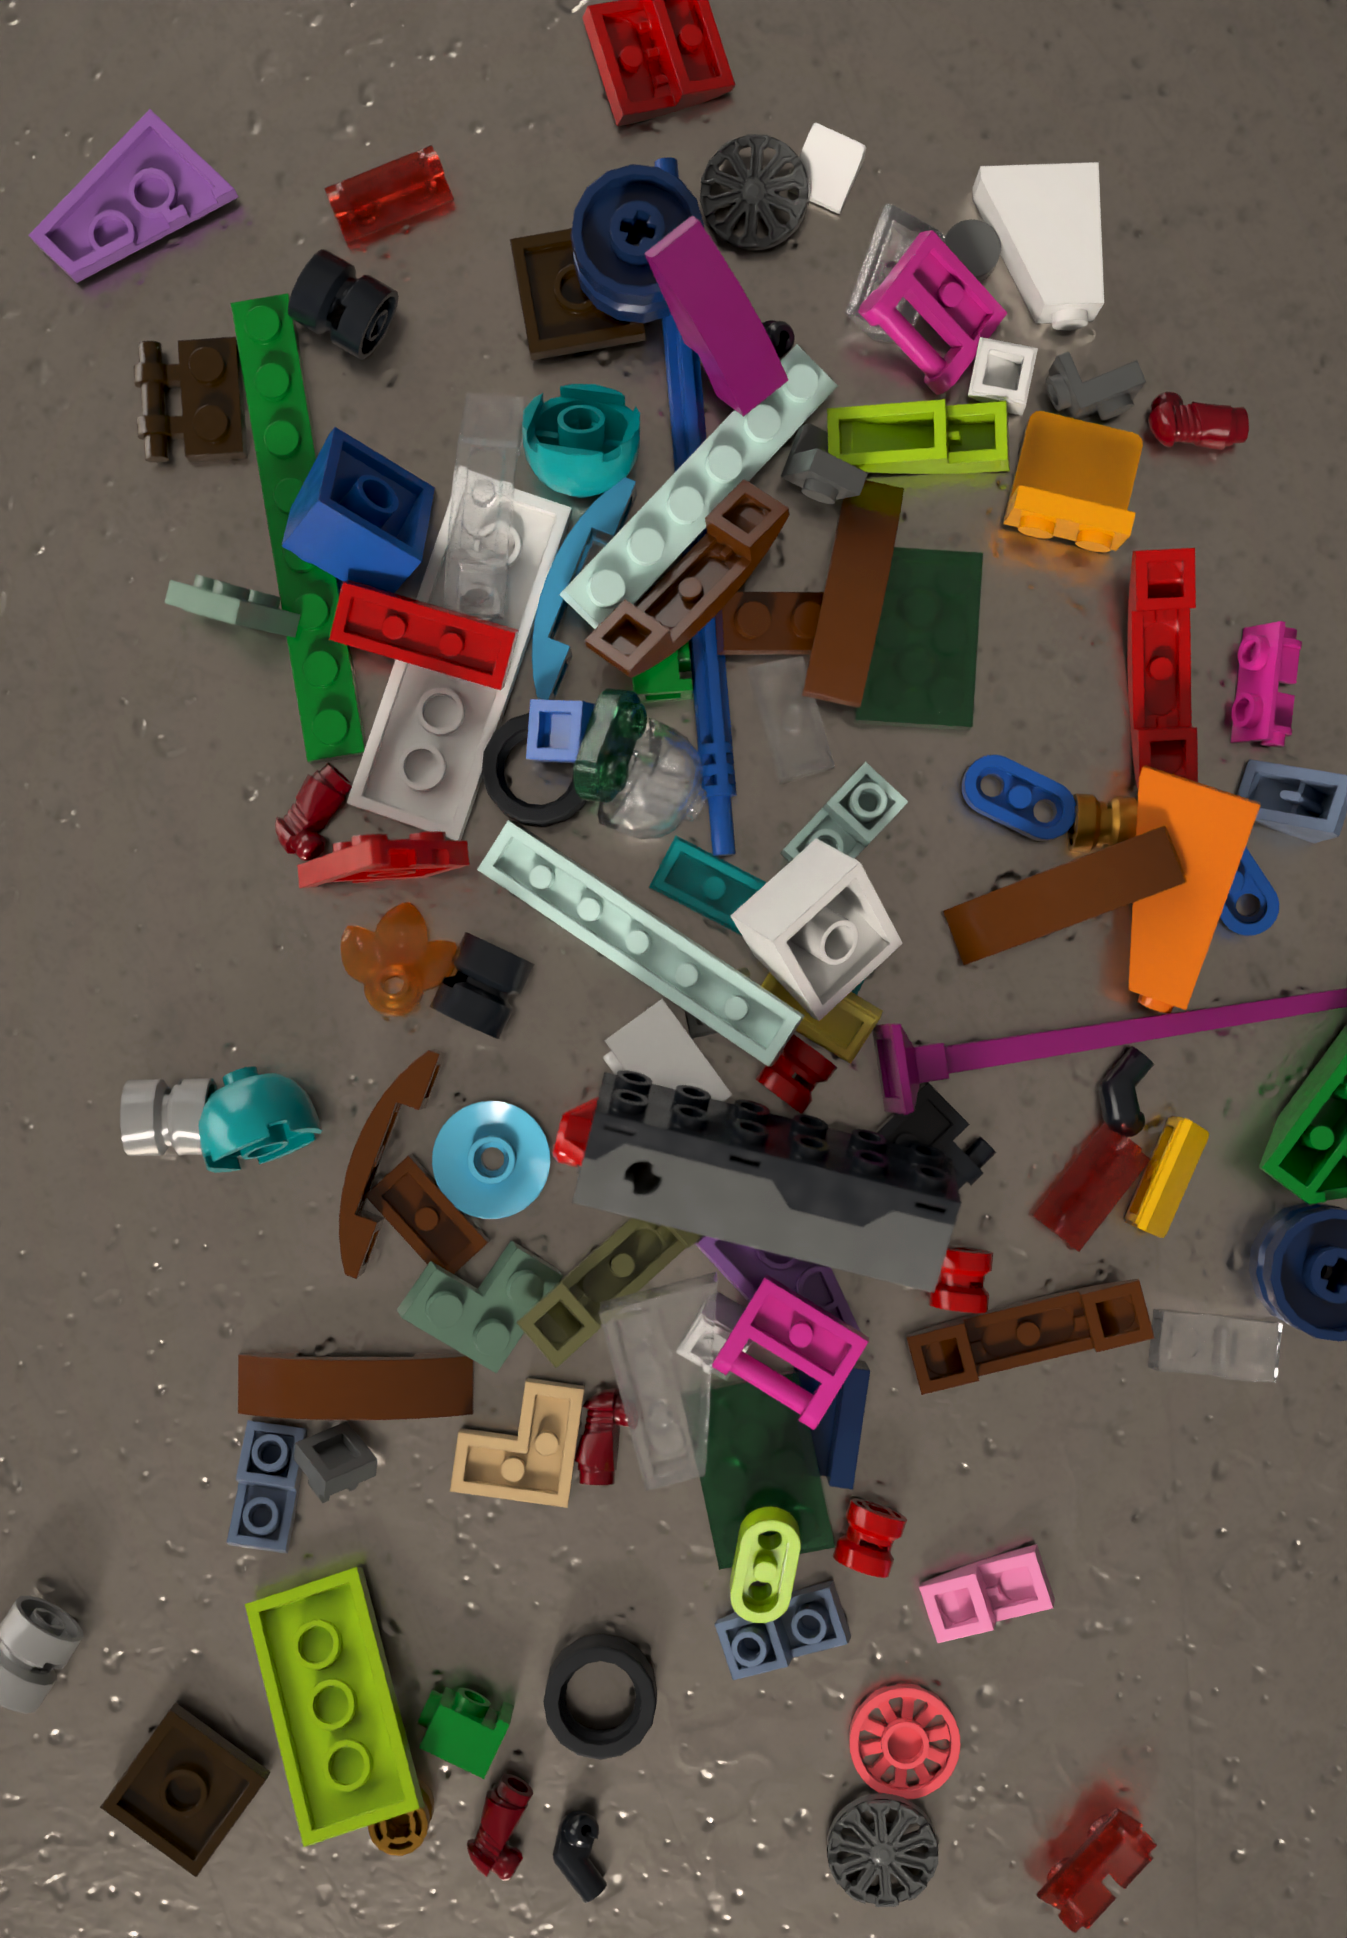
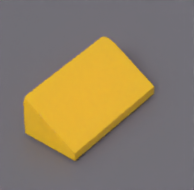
(1167, 1176)

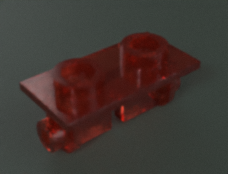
(389, 194)
(1091, 1186)
(1112, 1847)

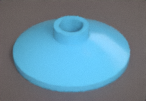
(460, 1166)

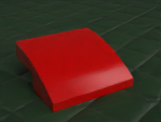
(657, 56)

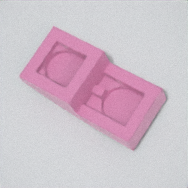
(987, 1592)

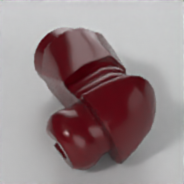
(1197, 422)
(313, 809)
(600, 1441)
(499, 1819)

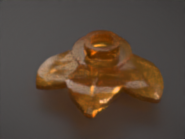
(400, 951)

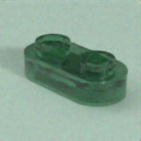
(608, 745)

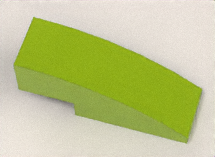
(921, 437)

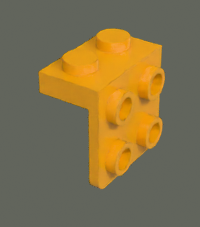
(1074, 482)

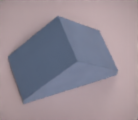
(1296, 799)

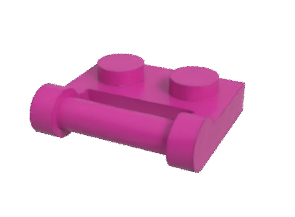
(946, 298)
(801, 1336)

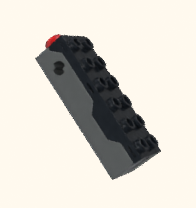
(762, 1179)

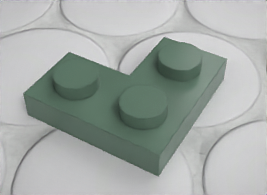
(233, 605)
(481, 1319)

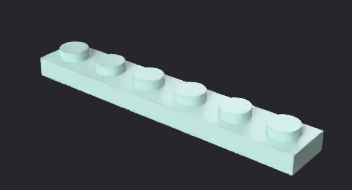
(680, 506)
(641, 943)

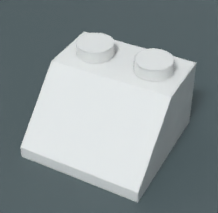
(818, 927)

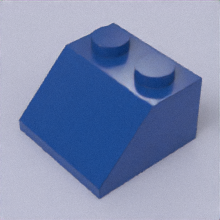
(360, 515)

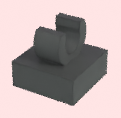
(335, 1460)

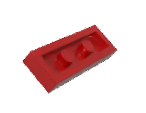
(423, 634)

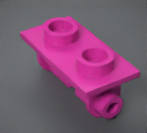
(1265, 659)

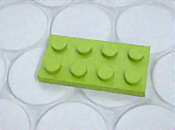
(333, 1706)

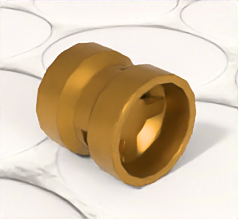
(1101, 824)
(405, 1839)

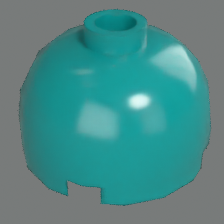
(581, 439)
(255, 1119)

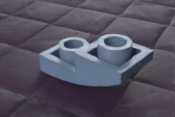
(266, 1487)
(808, 1626)

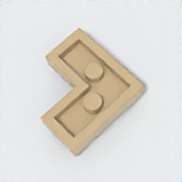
(526, 1466)

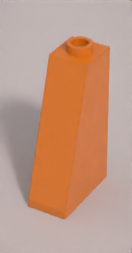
(1177, 925)

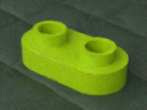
(765, 1560)

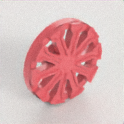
(904, 1741)

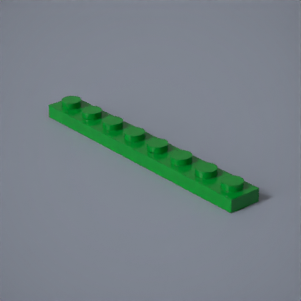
(284, 457)

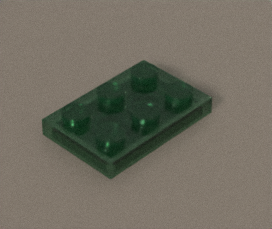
(926, 642)
(761, 1460)

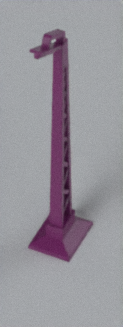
(906, 1066)

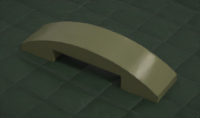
(614, 1269)

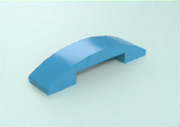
(600, 524)

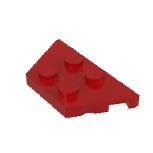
(381, 859)

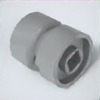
(163, 1117)
(32, 1643)

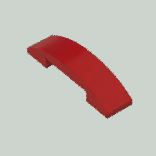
(1160, 661)

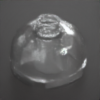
(660, 786)

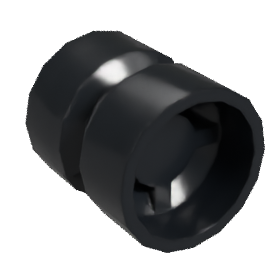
(349, 307)
(482, 985)

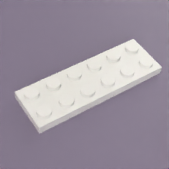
(434, 727)

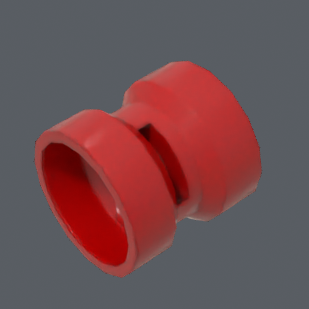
(810, 1070)
(962, 1280)
(869, 1538)

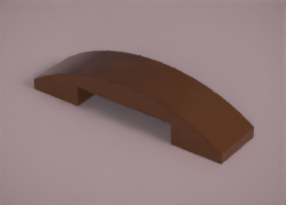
(696, 587)
(854, 595)
(1065, 895)
(357, 1226)
(1029, 1333)
(355, 1386)

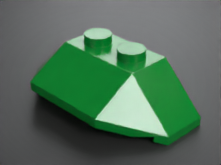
(1311, 1132)

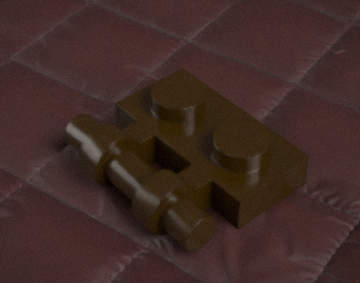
(210, 400)

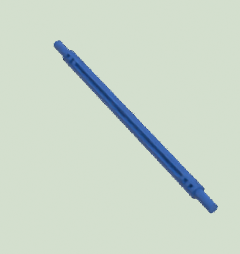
(707, 667)

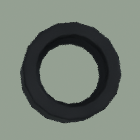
(493, 775)
(589, 1741)

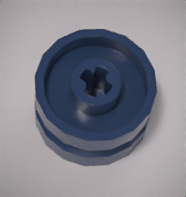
(612, 215)
(1288, 1268)

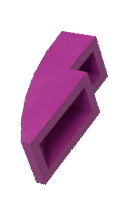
(716, 317)

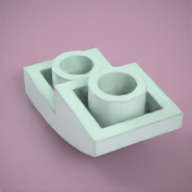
(851, 815)

